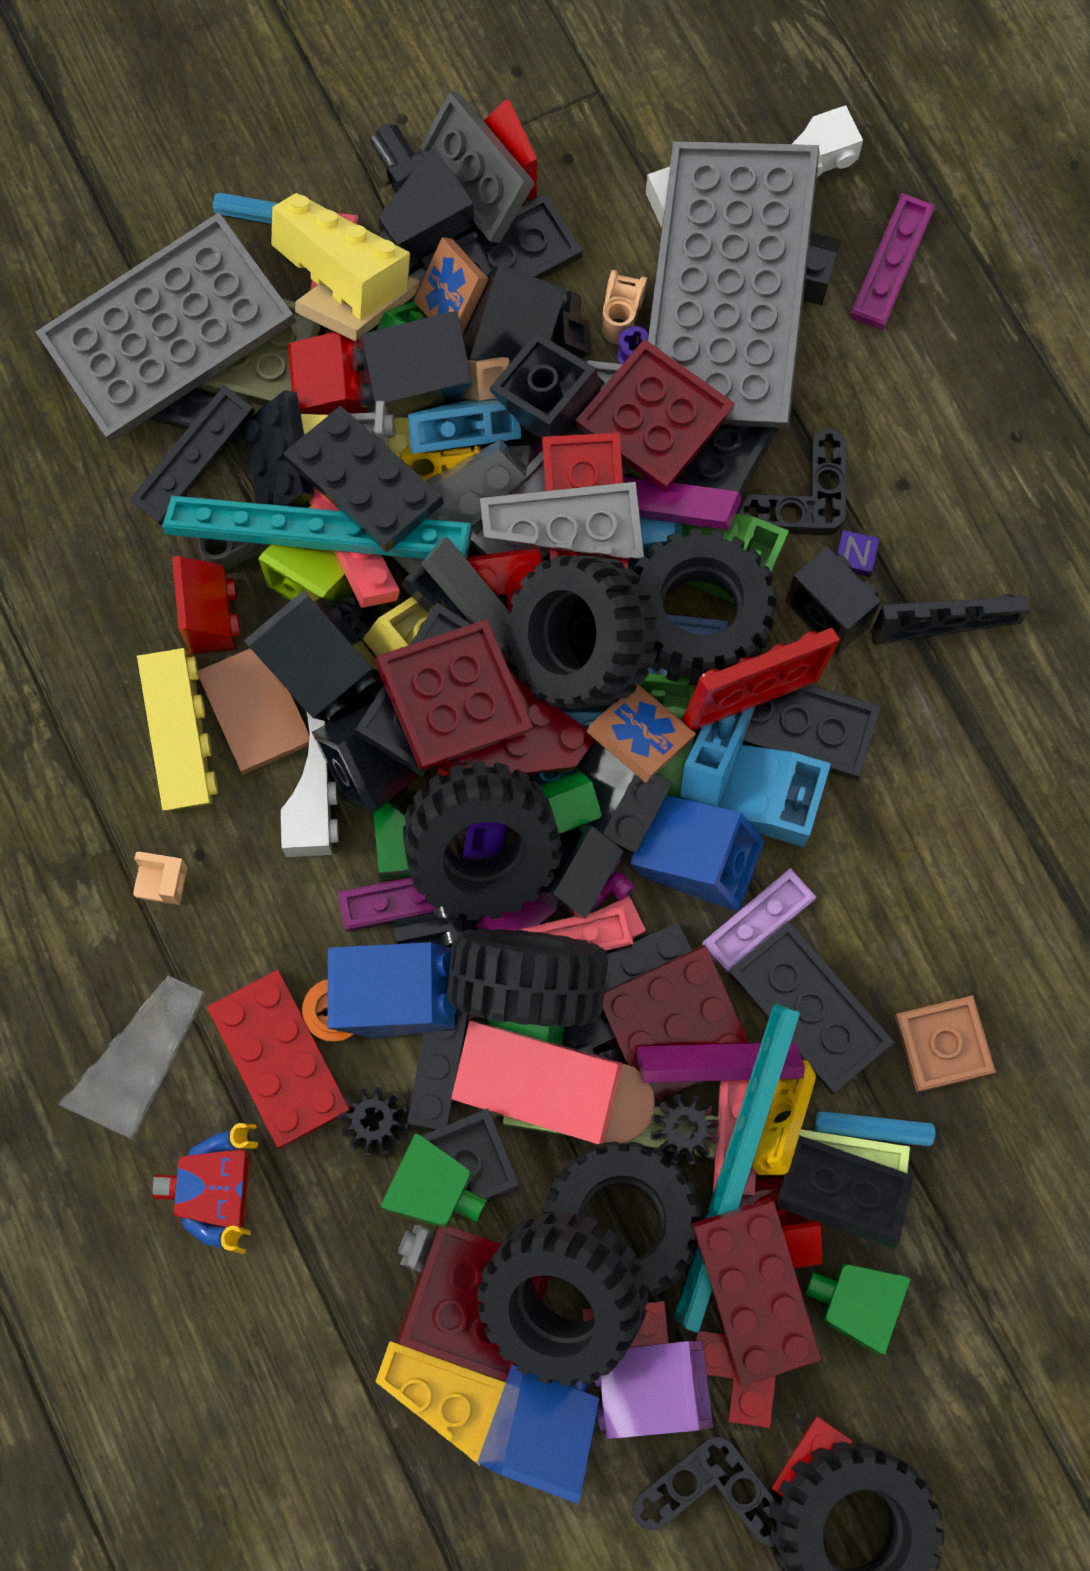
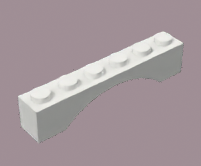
(832, 131)
(307, 813)

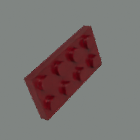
(756, 1291)

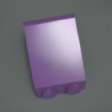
(656, 1391)

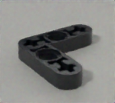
(810, 506)
(706, 1477)

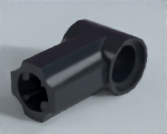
(395, 154)
(431, 927)

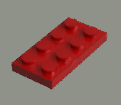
(579, 463)
(760, 678)
(278, 1059)

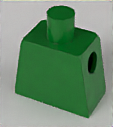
(432, 1187)
(860, 1304)

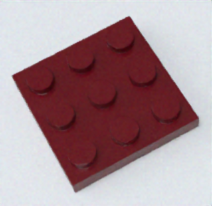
(659, 412)
(453, 694)
(672, 1006)
(445, 1304)

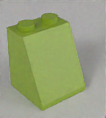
(309, 569)

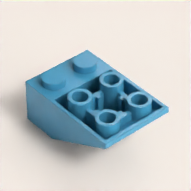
(776, 792)

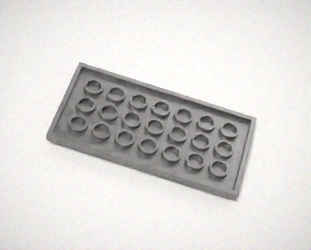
(736, 270)

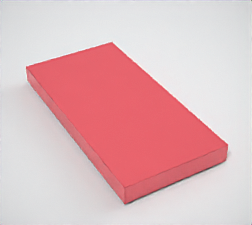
(537, 1081)

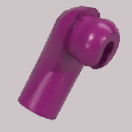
(615, 884)

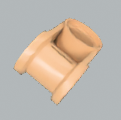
(623, 302)

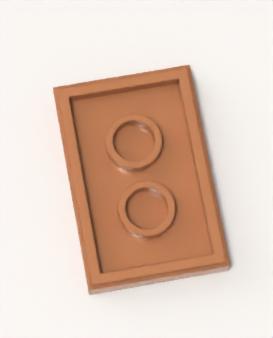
(253, 710)

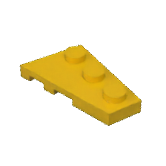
(443, 1395)

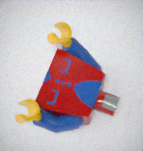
(212, 1188)

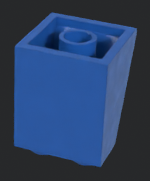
(700, 851)
(389, 989)
(541, 1434)

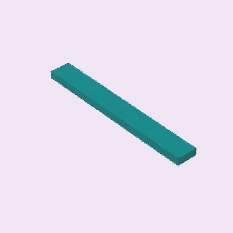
(300, 527)
(740, 1152)

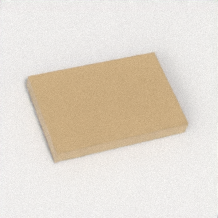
(325, 310)

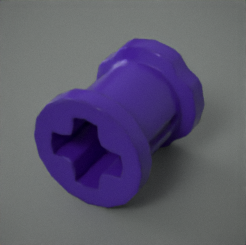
(628, 341)

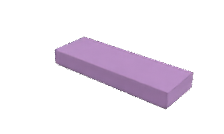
(759, 920)

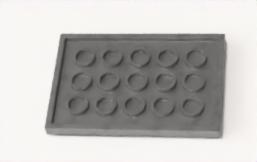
(165, 327)

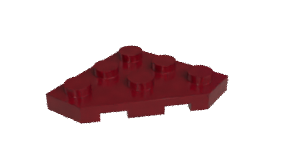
(551, 745)

